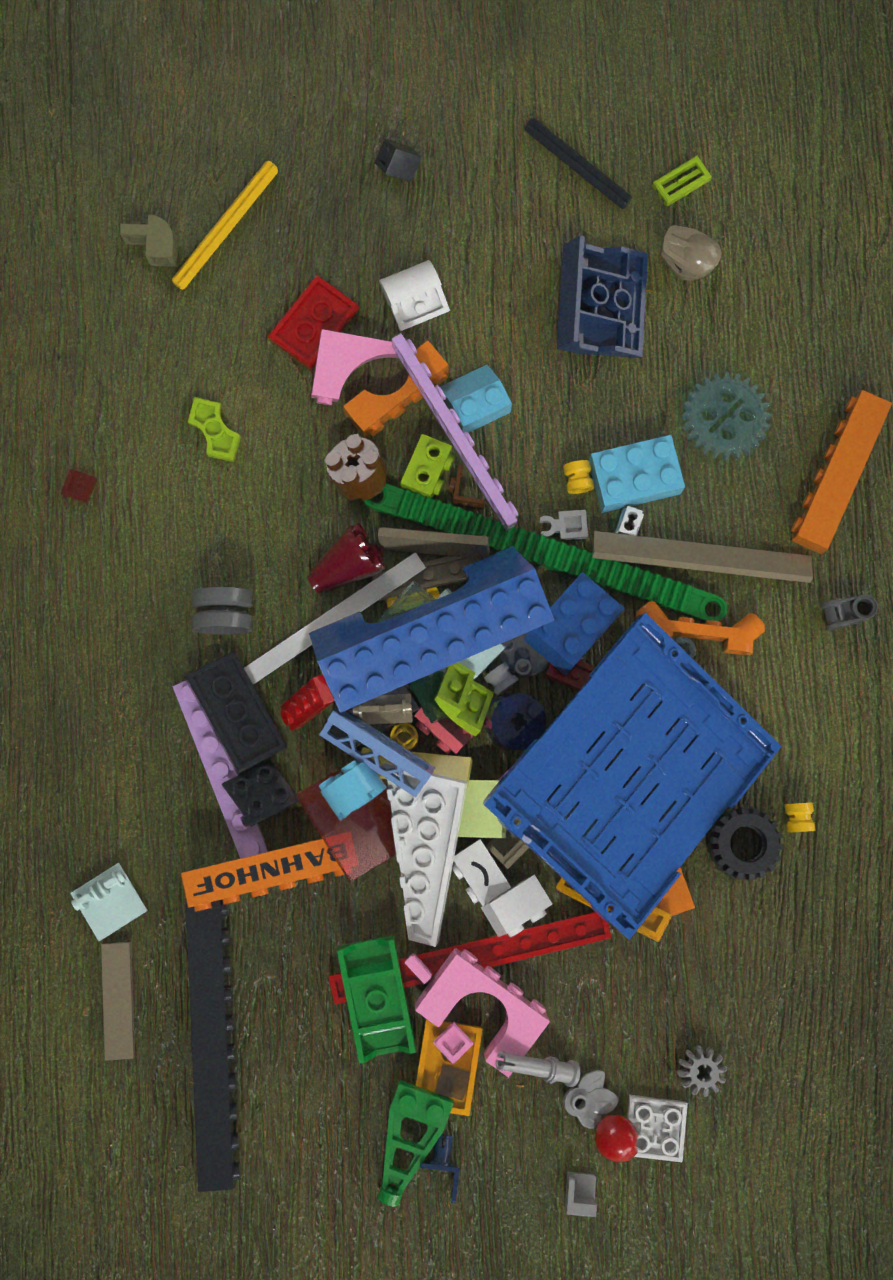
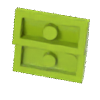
(463, 698)

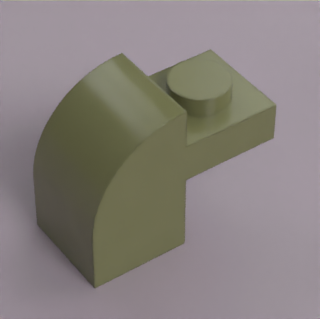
(158, 238)

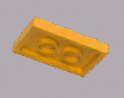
(432, 1060)

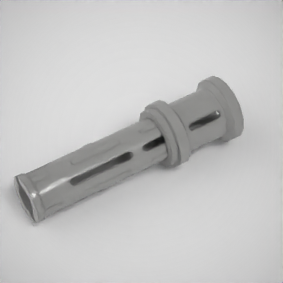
(549, 1069)

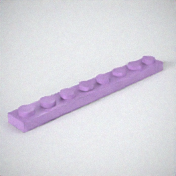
(449, 422)
(248, 839)

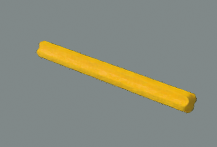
(225, 225)

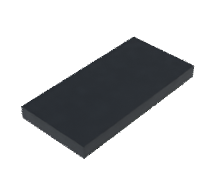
(235, 712)

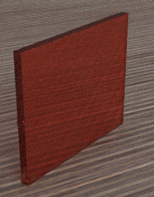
(359, 839)

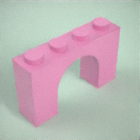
(463, 976)

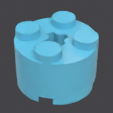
(352, 789)

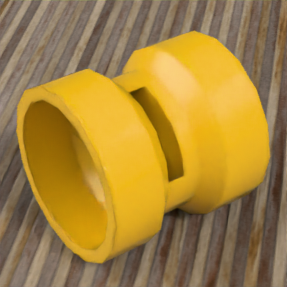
(578, 477)
(405, 735)
(800, 817)

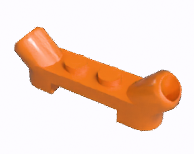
(735, 639)

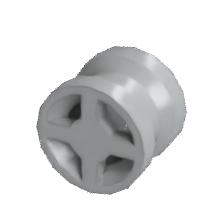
(501, 678)

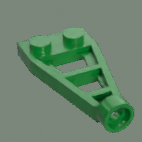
(423, 1107)

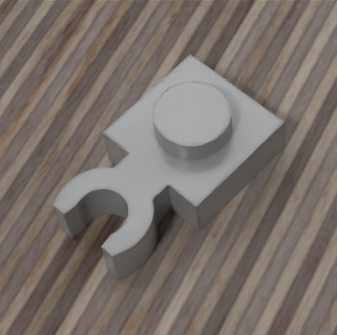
(569, 525)

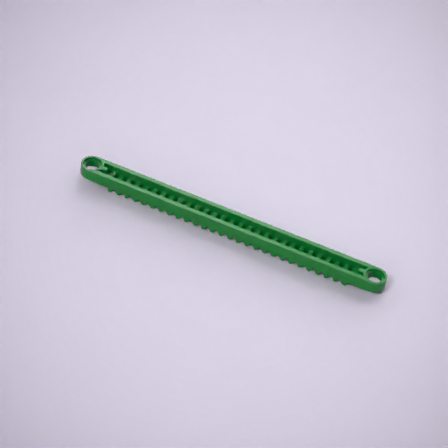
(549, 553)

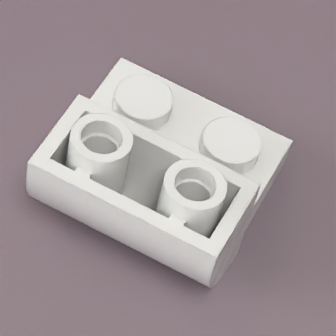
(414, 295)

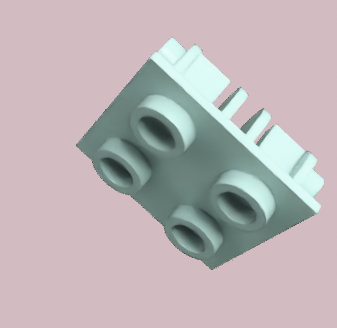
(108, 902)

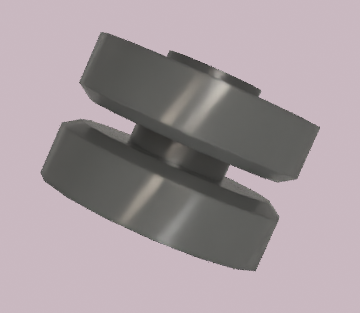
(222, 610)

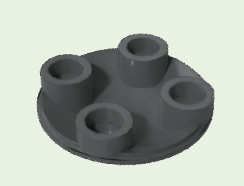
(522, 658)

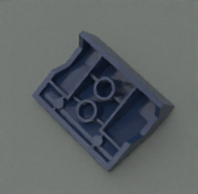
(602, 300)

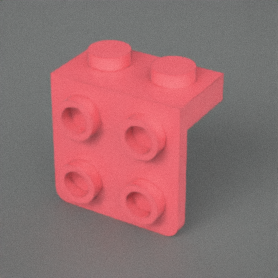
(449, 734)

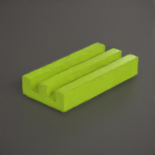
(663, 193)

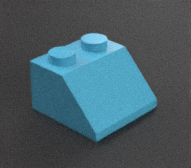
(477, 398)

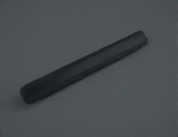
(578, 163)

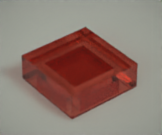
(79, 486)

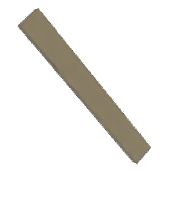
(702, 557)

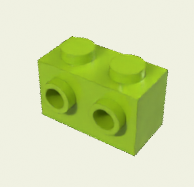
(427, 467)

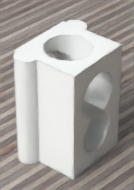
(624, 520)

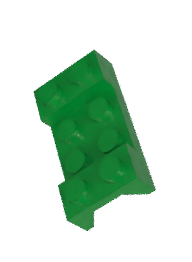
(376, 997)

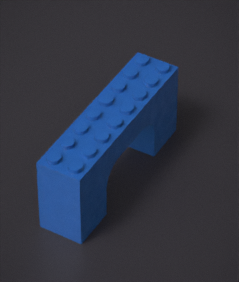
(375, 658)

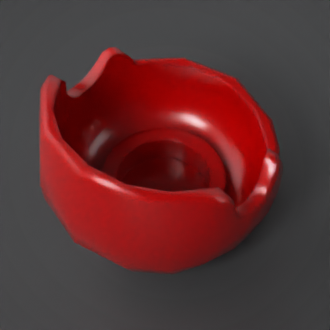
(616, 1138)

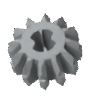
(712, 1070)

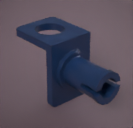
(441, 1162)

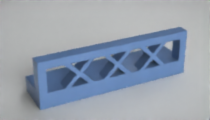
(380, 745)

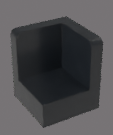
(398, 160)

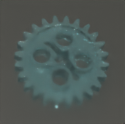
(743, 432)

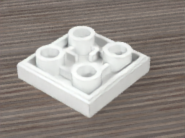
(659, 1127)

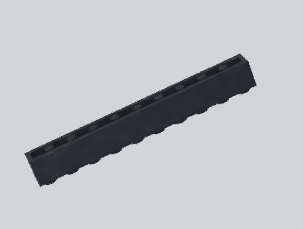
(212, 1048)

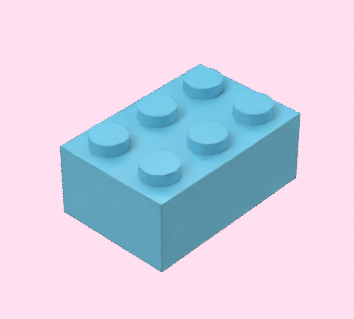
(636, 473)

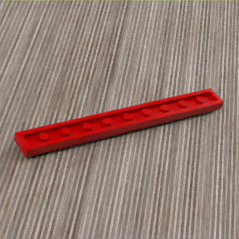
(505, 949)

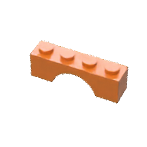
(371, 411)

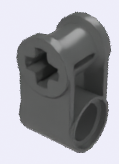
(844, 613)

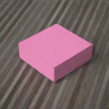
(418, 968)
(453, 1042)

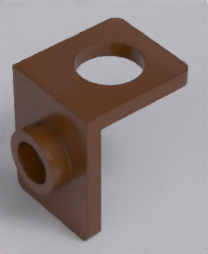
(461, 500)

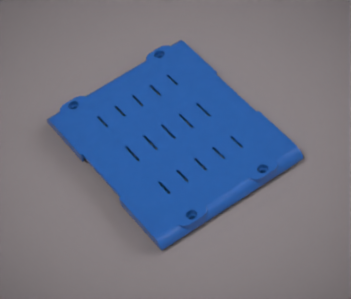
(700, 794)

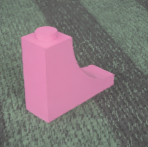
(339, 357)

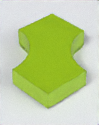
(221, 441)

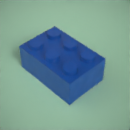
(580, 620)

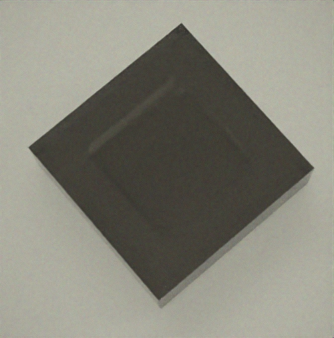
(452, 1081)

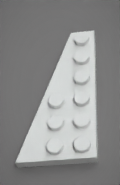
(425, 848)

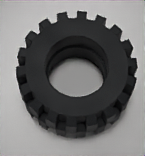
(768, 843)

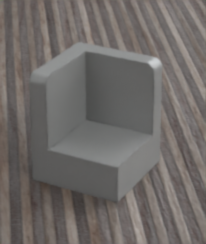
(580, 1194)

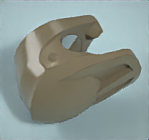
(690, 251)

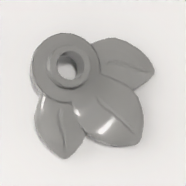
(594, 1097)

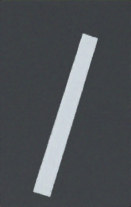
(357, 602)

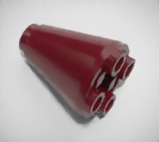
(347, 561)

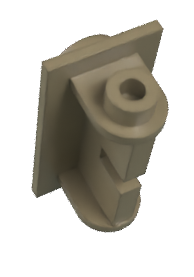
(385, 709)

